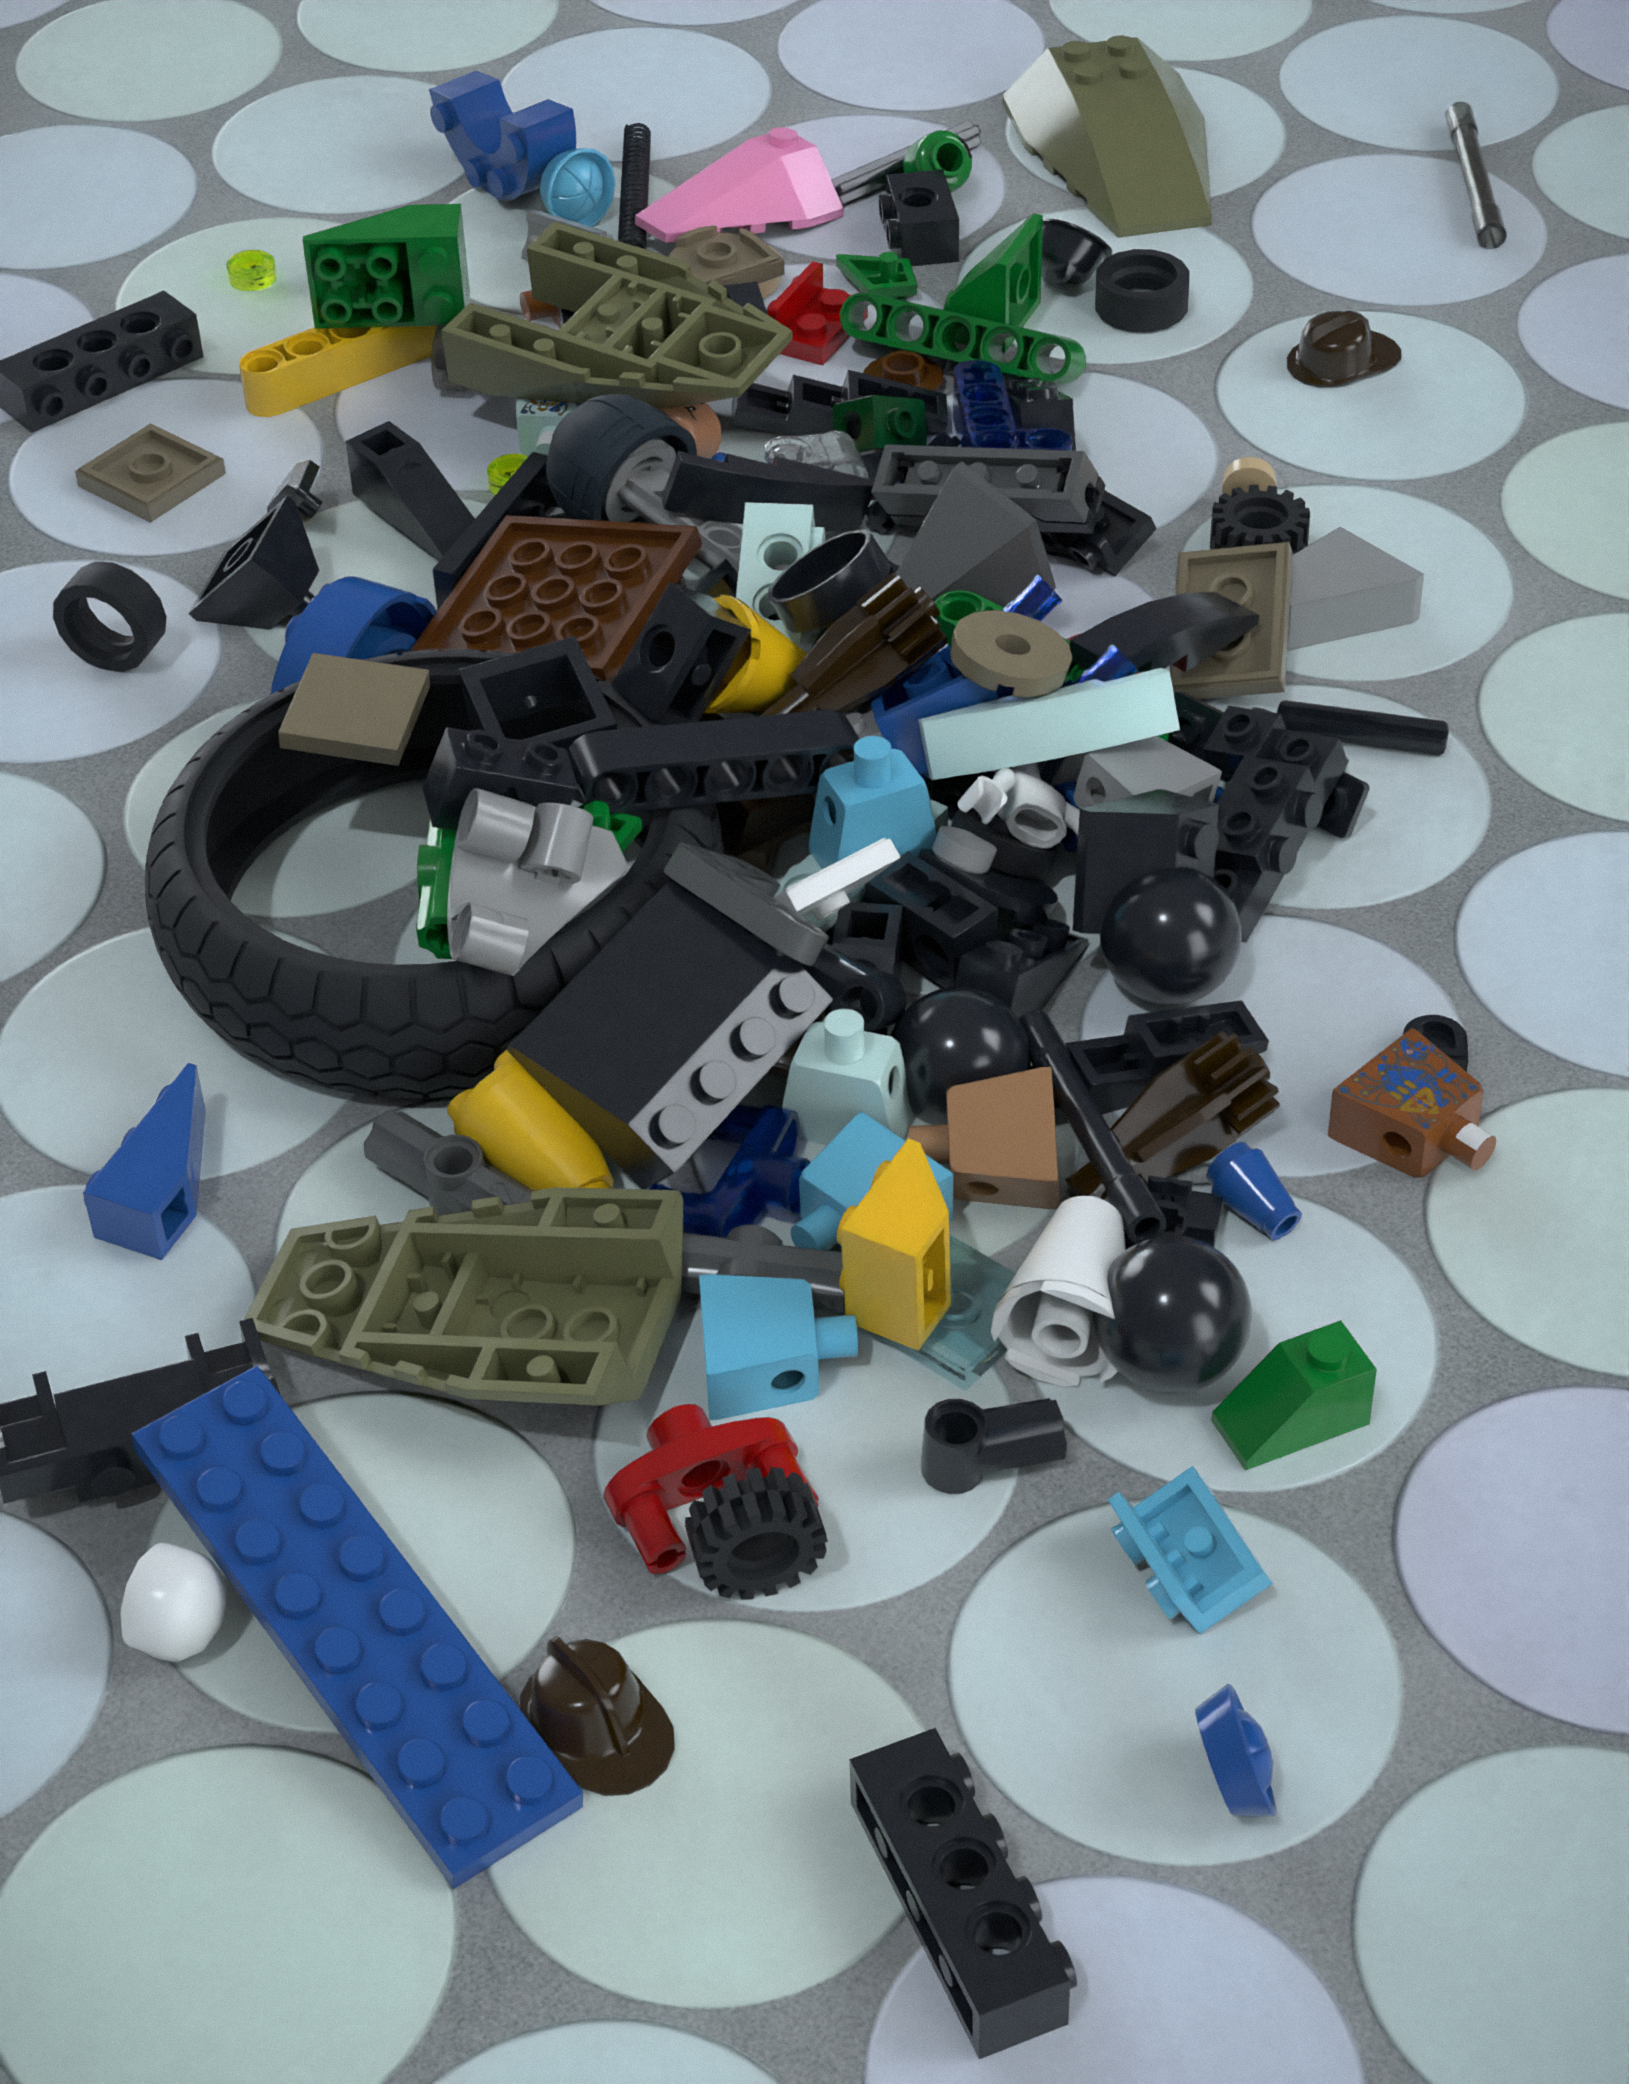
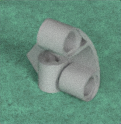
(522, 877)

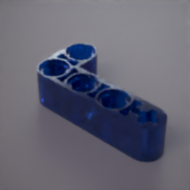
(985, 416)

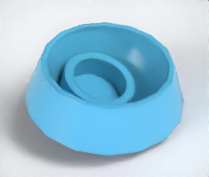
(578, 186)

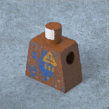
(1411, 1109)

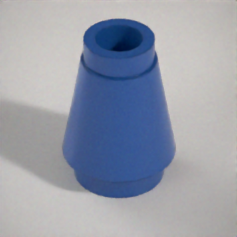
(1253, 1190)

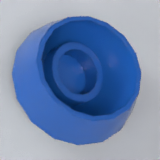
(1237, 1754)

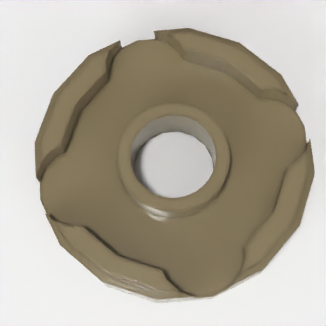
(1010, 652)

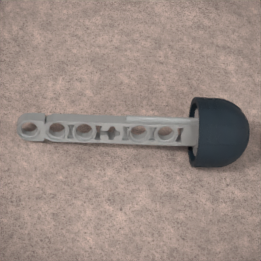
(614, 463)

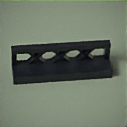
(522, 495)

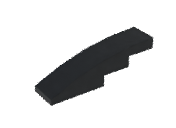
(809, 404)
(721, 488)
(1167, 631)
(1123, 1065)

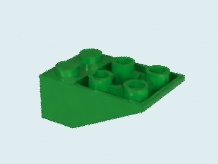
(389, 269)

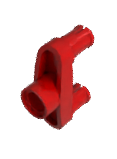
(683, 1462)

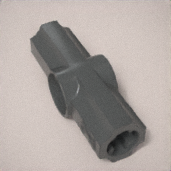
(439, 1166)
(761, 1253)

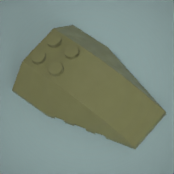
(1117, 133)
(489, 1301)

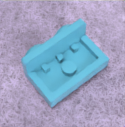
(1192, 1549)

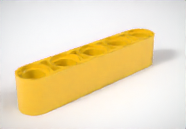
(325, 363)

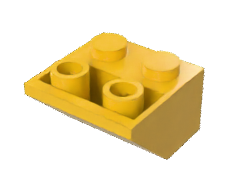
(898, 1251)

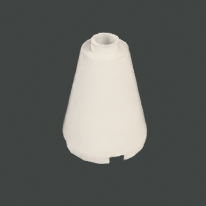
(1052, 1298)

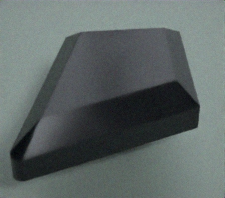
(297, 487)

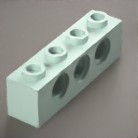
(773, 537)

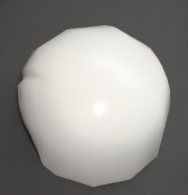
(172, 1603)

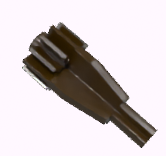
(866, 650)
(1189, 1112)

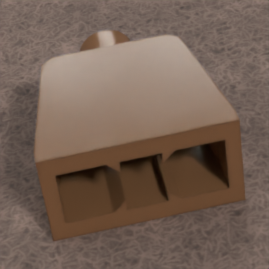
(999, 1140)

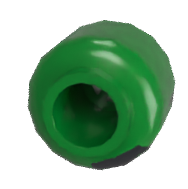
(938, 152)

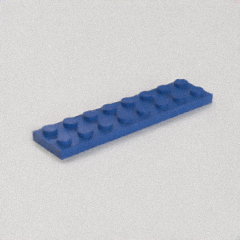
(358, 1626)

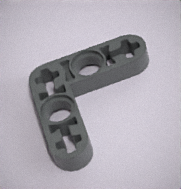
(747, 898)

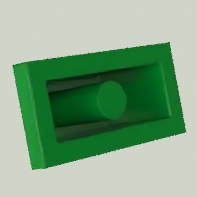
(1298, 1397)

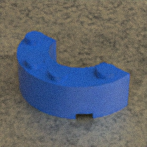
(494, 145)
(352, 621)

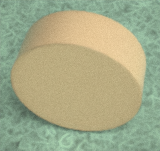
(1248, 472)

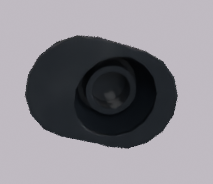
(1070, 252)

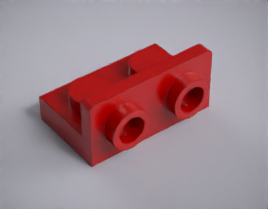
(811, 315)

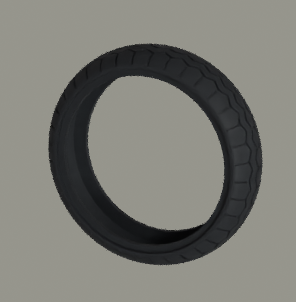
(340, 1018)

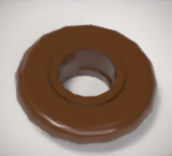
(908, 369)

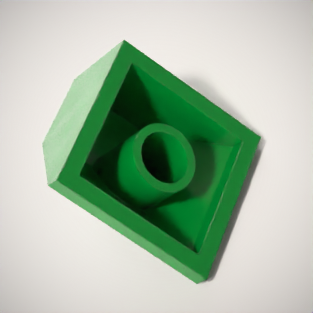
(1004, 283)

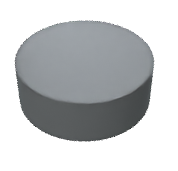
(963, 850)

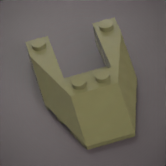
(635, 332)

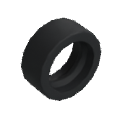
(1142, 310)
(127, 595)

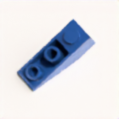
(153, 1179)

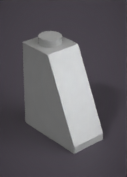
(1349, 590)

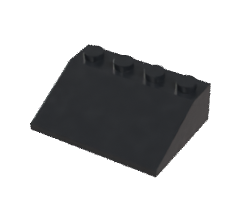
(667, 1031)

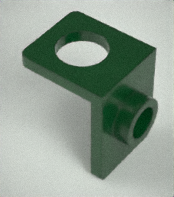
(884, 421)

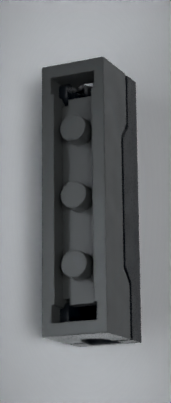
(1050, 485)

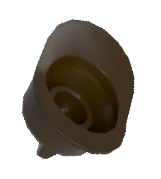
(1340, 349)
(598, 1718)

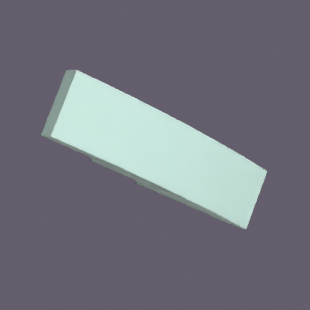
(1049, 726)

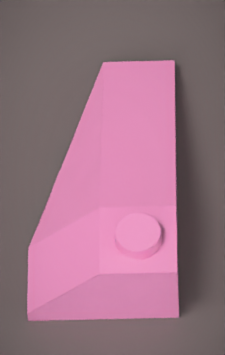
(752, 185)

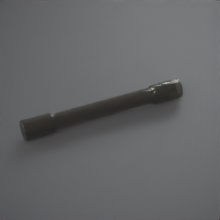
(1485, 212)

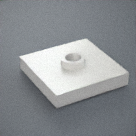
(828, 889)

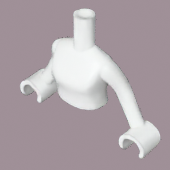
(1025, 803)

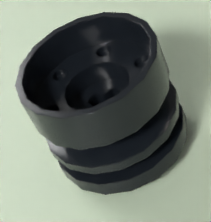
(827, 583)

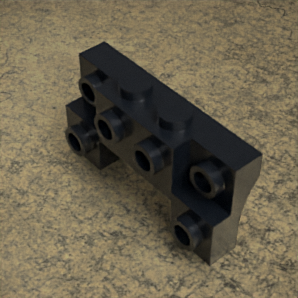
(1269, 802)
(92, 1430)

